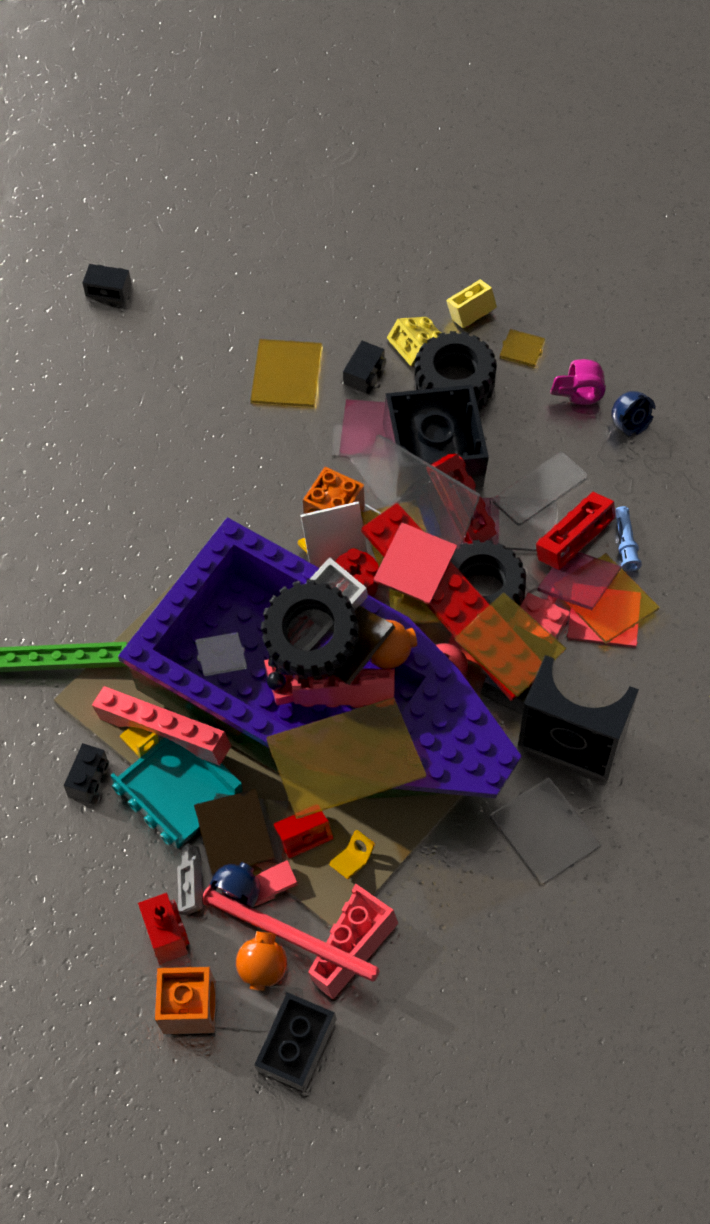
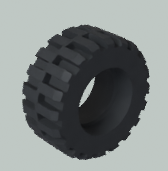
(456, 350)
(493, 560)
(303, 598)

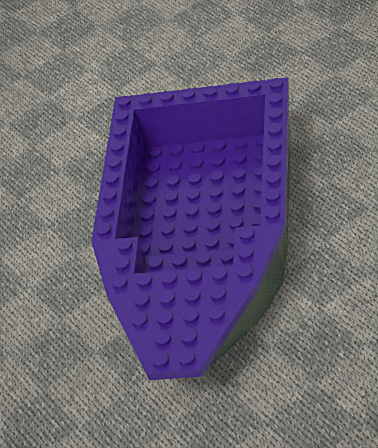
(227, 594)

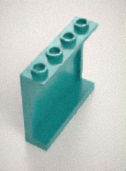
(168, 785)

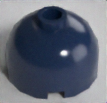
(633, 412)
(237, 883)

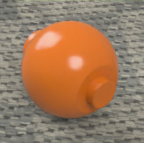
(395, 648)
(261, 961)

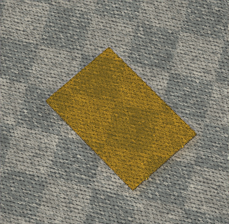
(345, 757)

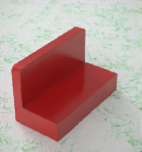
(303, 833)

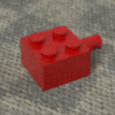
(164, 928)

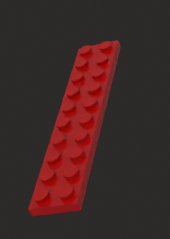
(455, 600)

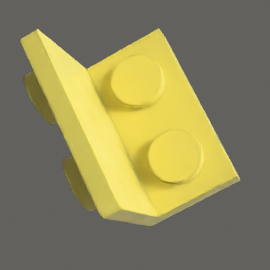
(410, 335)

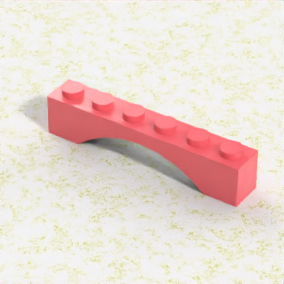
(198, 738)

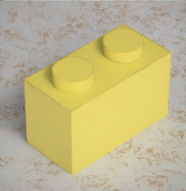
(471, 303)

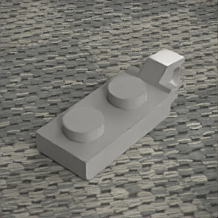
(190, 881)

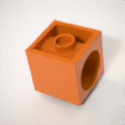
(333, 490)
(185, 1000)

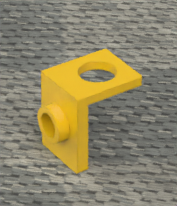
(139, 740)
(352, 858)

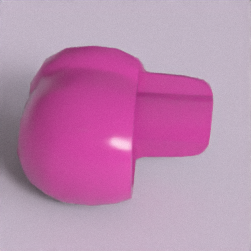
(583, 384)

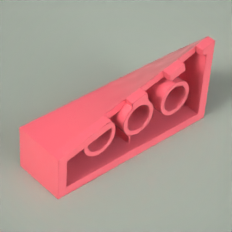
(366, 689)
(359, 932)

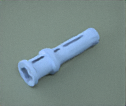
(628, 547)

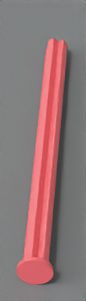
(290, 934)

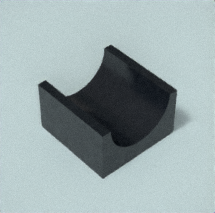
(438, 424)
(572, 732)

